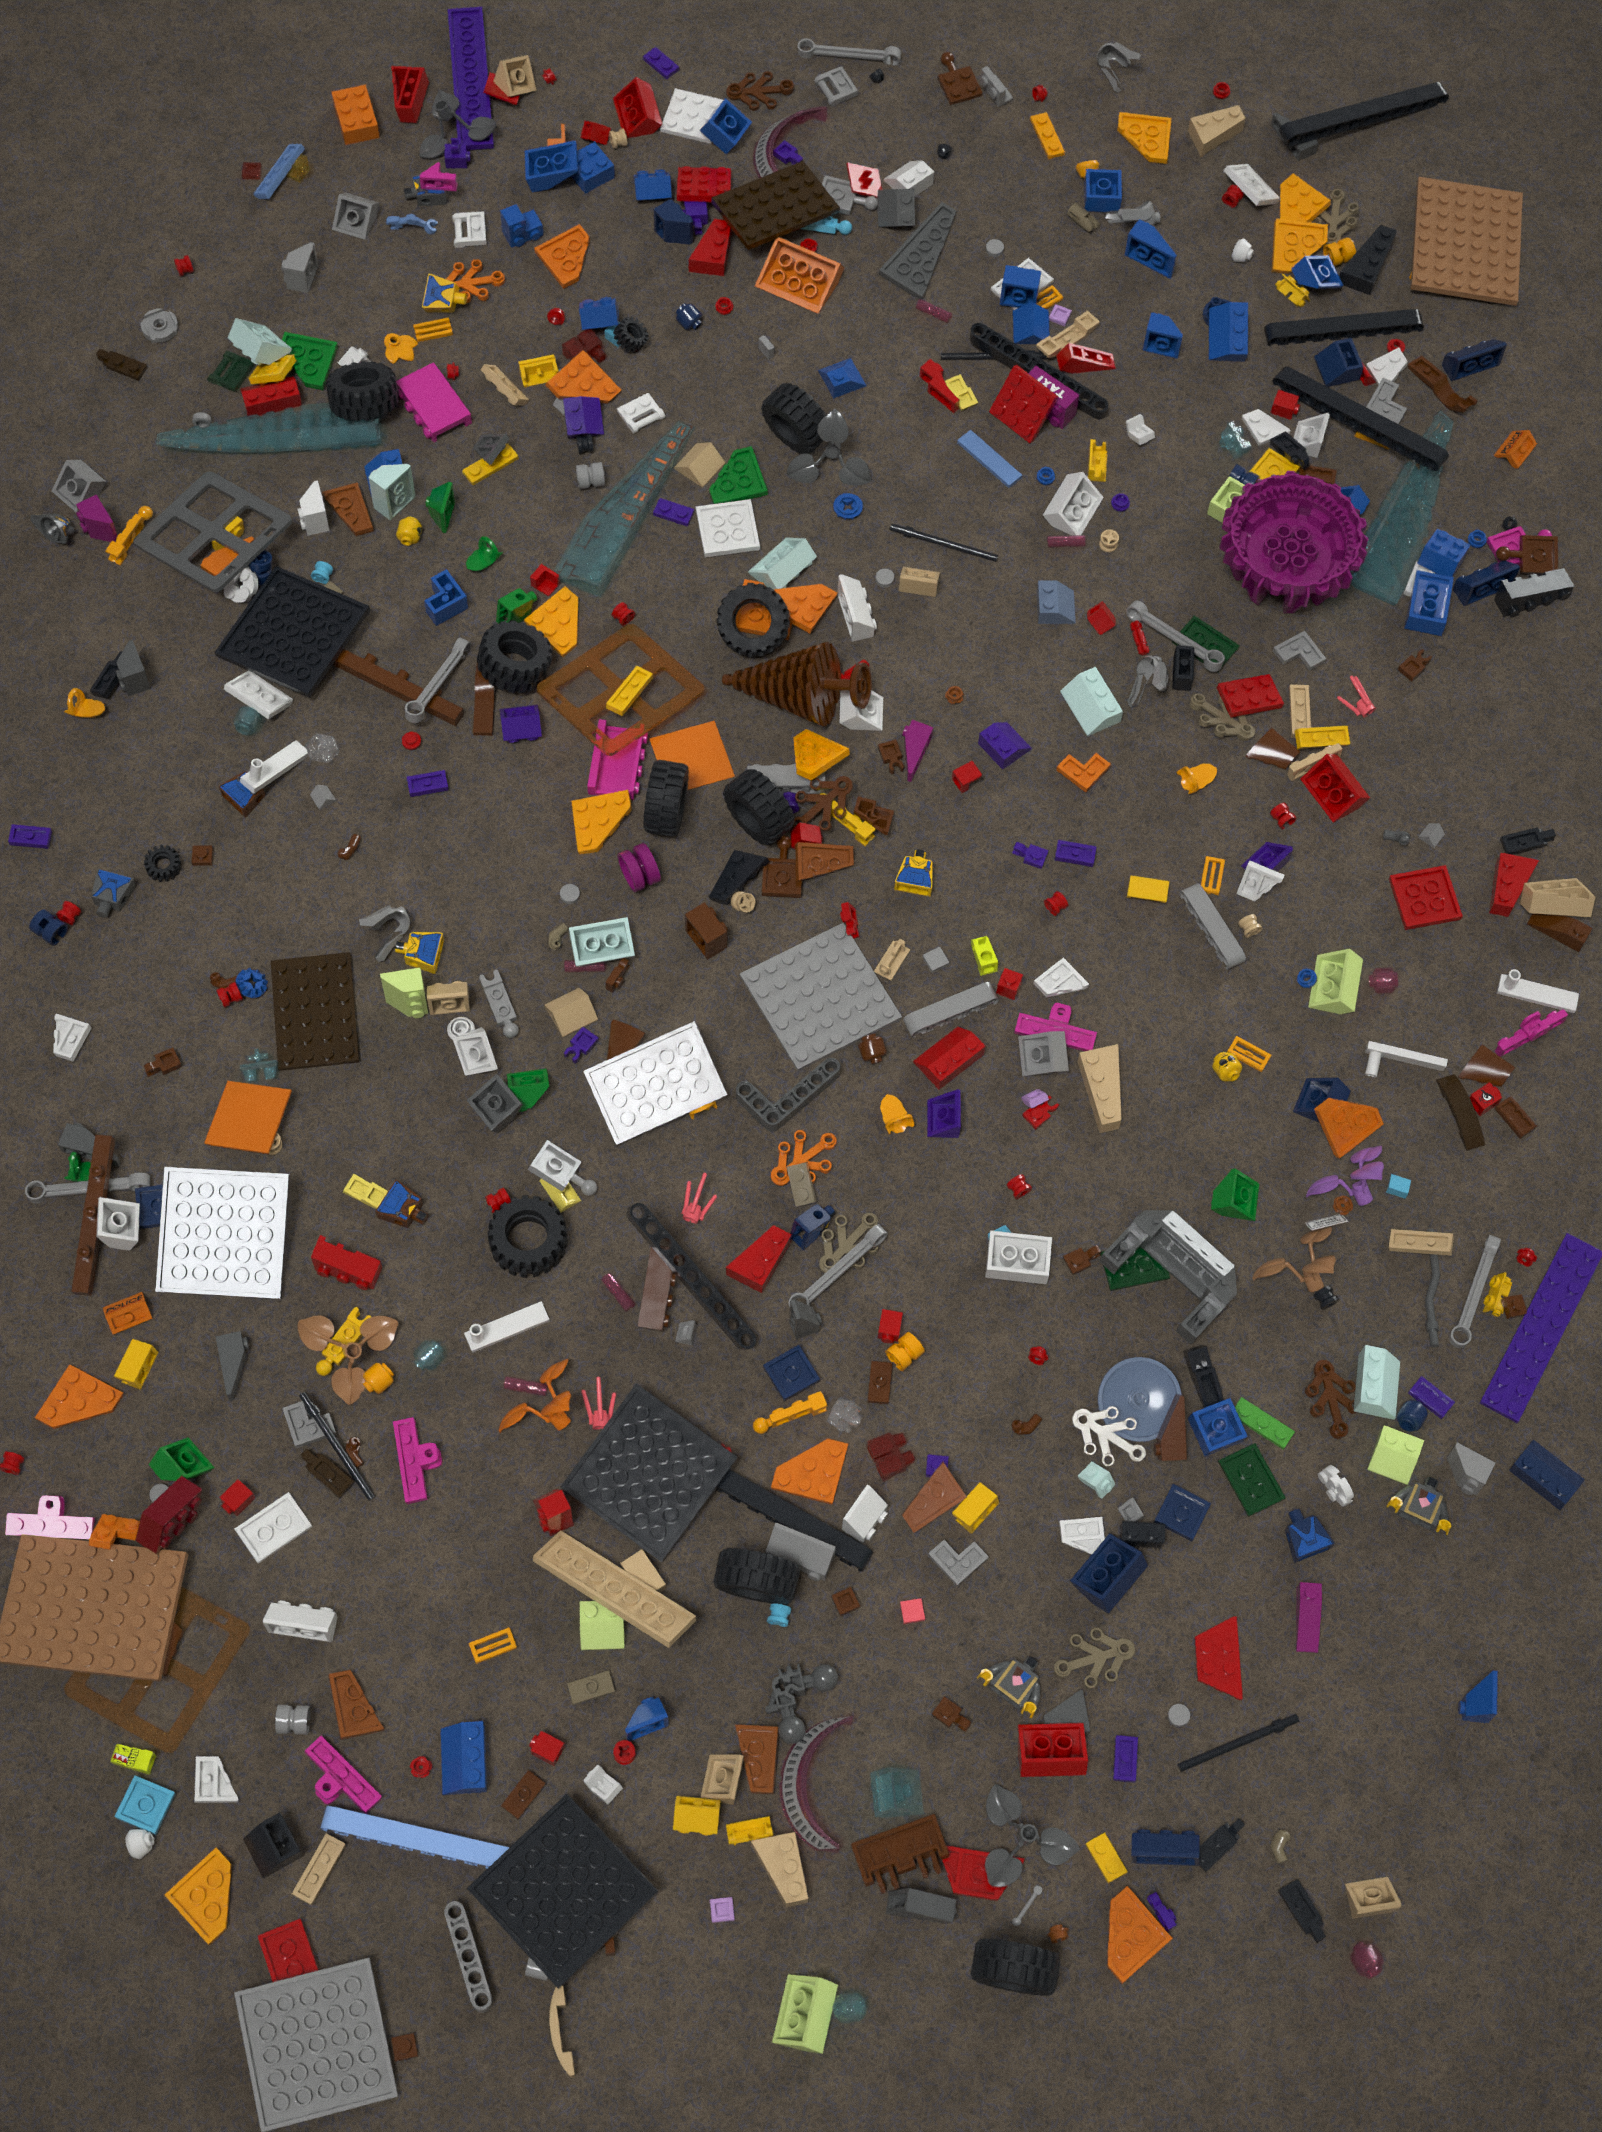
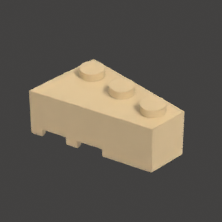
(1215, 128)
(1558, 897)
(783, 1865)

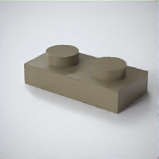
(801, 1184)

